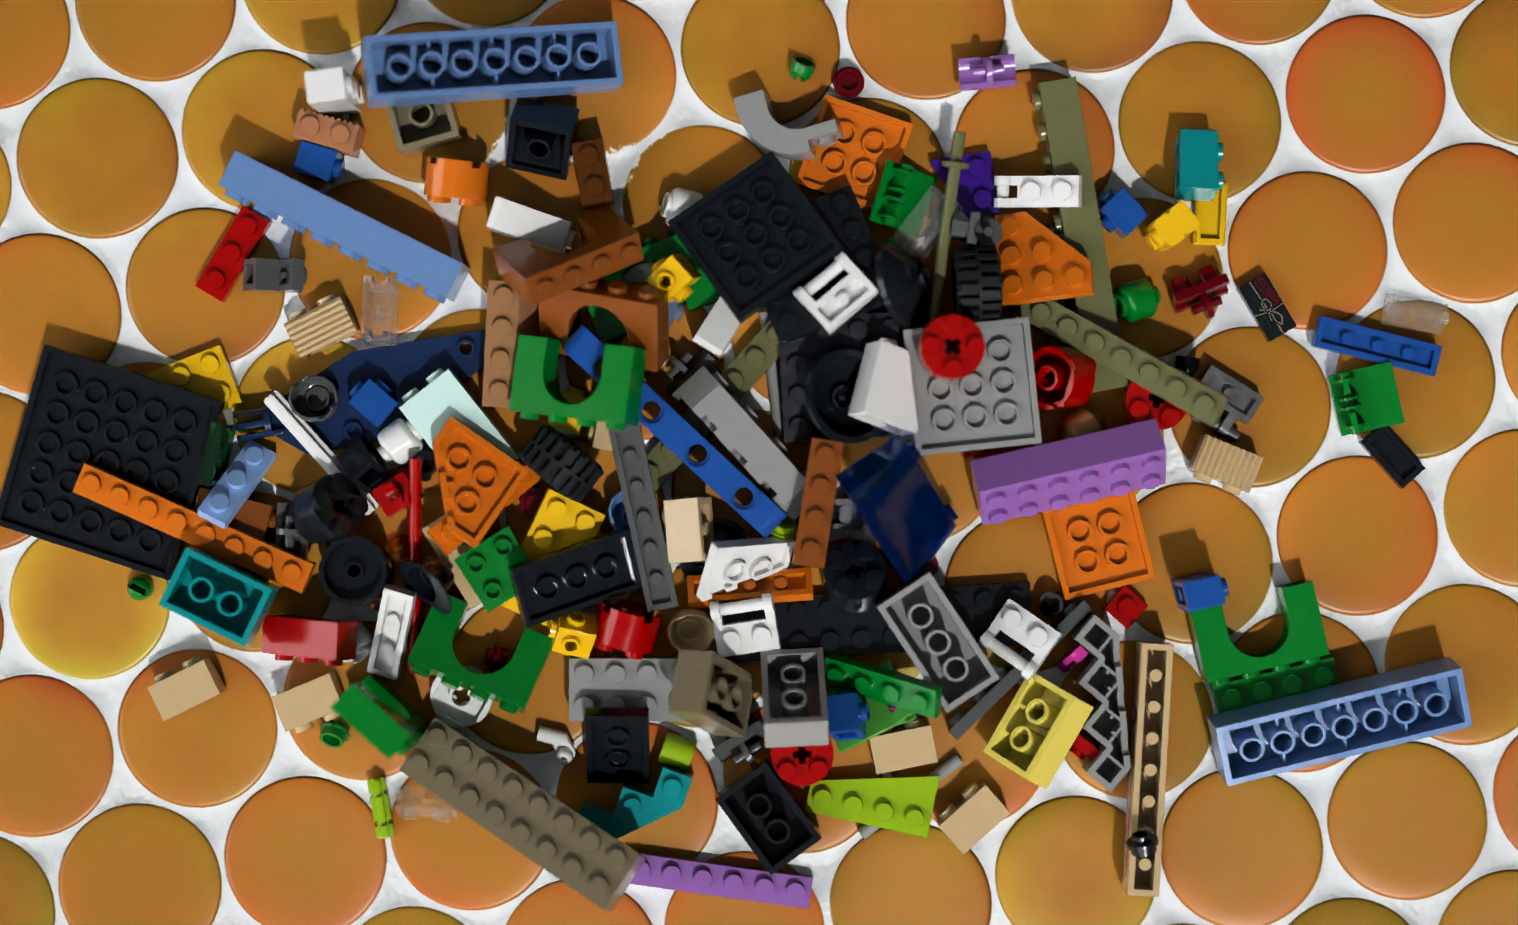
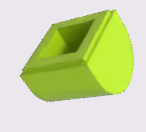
(677, 751)

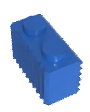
(1200, 591)

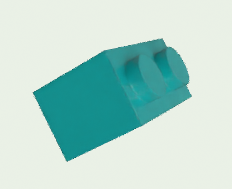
(1197, 165)

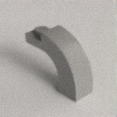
(760, 123)

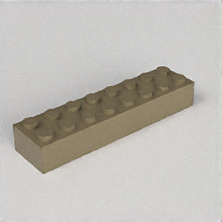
(523, 814)

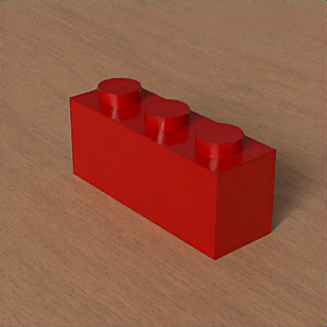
(310, 639)

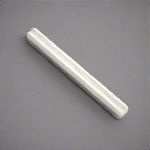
(311, 441)

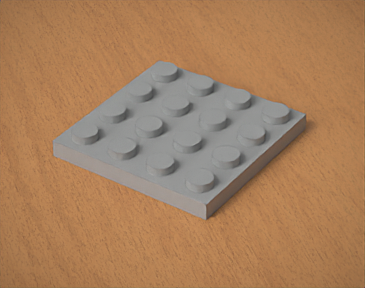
(987, 407)

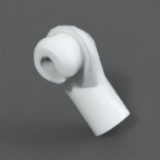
(560, 741)

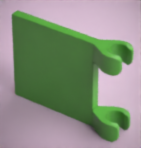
(880, 716)

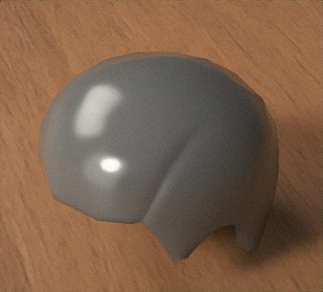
(313, 398)

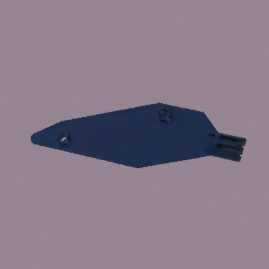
(397, 366)

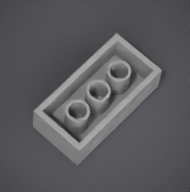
(937, 640)
(621, 683)

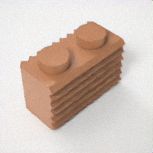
(329, 132)

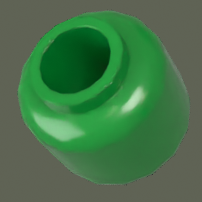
(1136, 300)

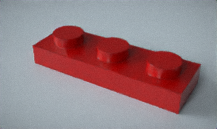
(229, 257)

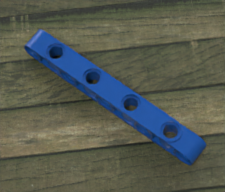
(680, 436)

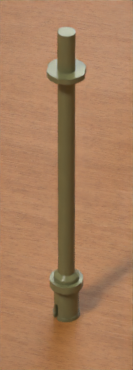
(954, 169)

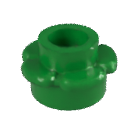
(334, 733)

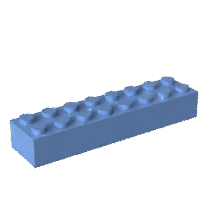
(491, 64)
(337, 223)
(1339, 721)

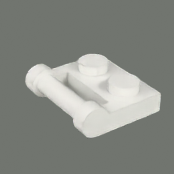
(841, 300)
(1024, 629)
(746, 635)

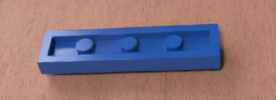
(1376, 346)

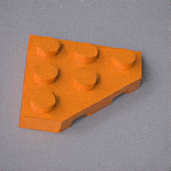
(1039, 263)
(473, 480)

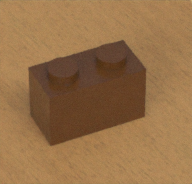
(593, 173)

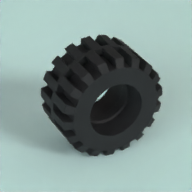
(977, 282)
(561, 463)

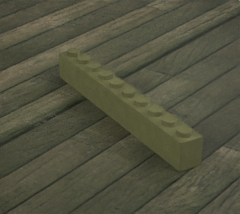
(1080, 227)

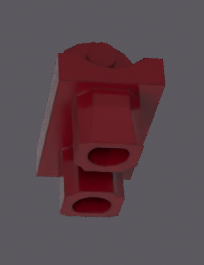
(1202, 296)

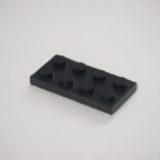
(575, 577)

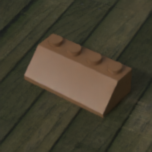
(505, 319)

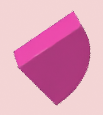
(1074, 655)

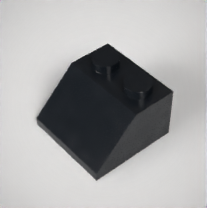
(541, 137)

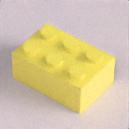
(1038, 730)

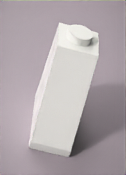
(530, 225)
(717, 330)
(885, 389)

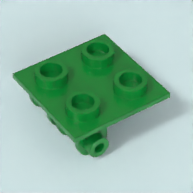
(898, 193)
(1366, 398)
(488, 567)

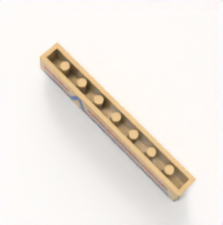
(1148, 762)

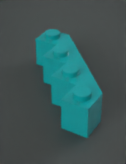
(641, 806)

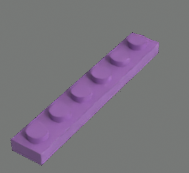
(724, 880)

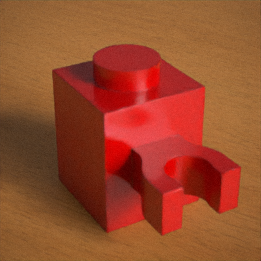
(394, 494)

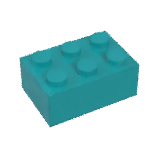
(219, 595)

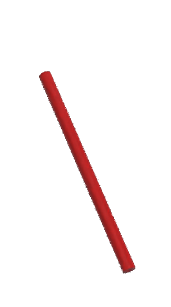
(414, 540)

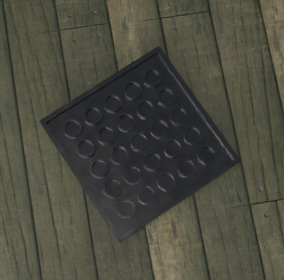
(120, 423)

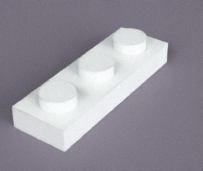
(391, 631)

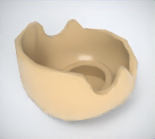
(690, 630)

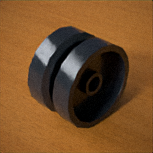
(339, 565)

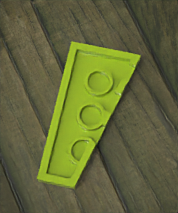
(886, 803)

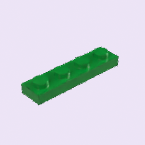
(883, 685)
(1275, 685)

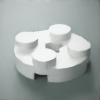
(457, 714)

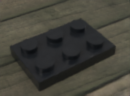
(617, 745)

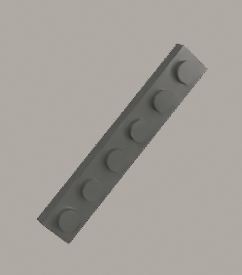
(643, 518)
(1009, 677)

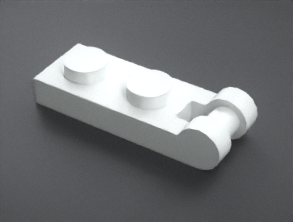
(1039, 191)

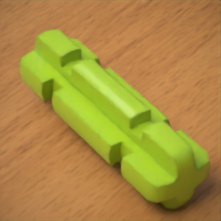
(380, 807)

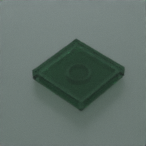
(216, 453)

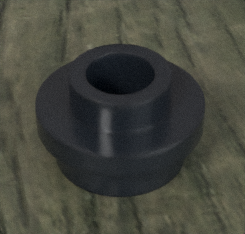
(1142, 843)

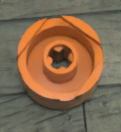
(456, 180)

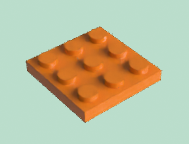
(859, 155)
(1098, 545)

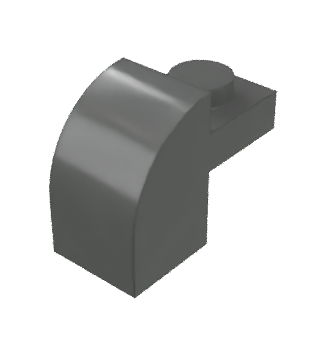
(274, 275)

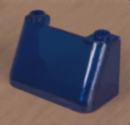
(899, 506)

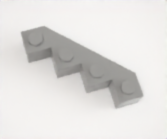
(744, 439)
(1108, 719)

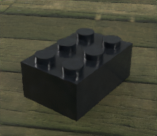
(768, 816)

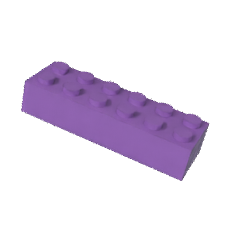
(1069, 472)

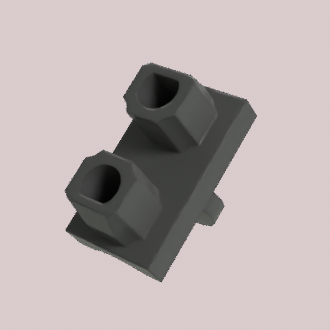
(976, 230)
(686, 367)
(286, 533)
(729, 746)

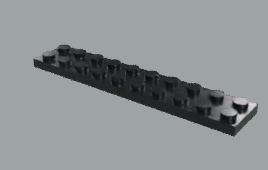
(826, 625)

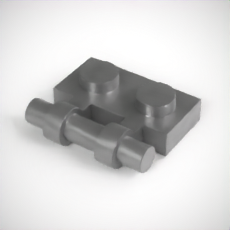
(1241, 405)

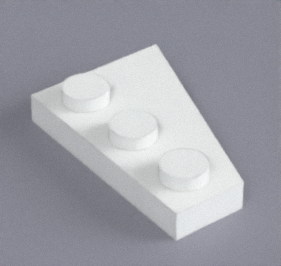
(741, 560)

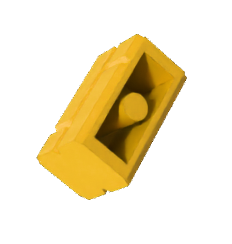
(1171, 227)

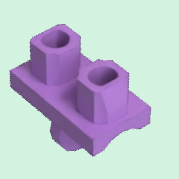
(987, 72)

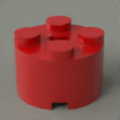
(969, 347)
(1063, 377)
(1139, 408)
(626, 628)
(802, 771)

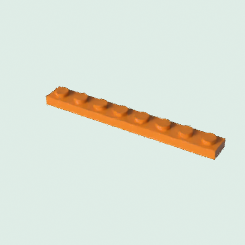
(187, 526)

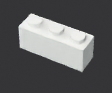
(334, 91)

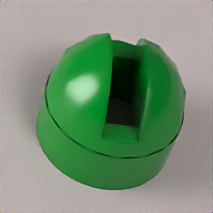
(801, 67)
(143, 582)

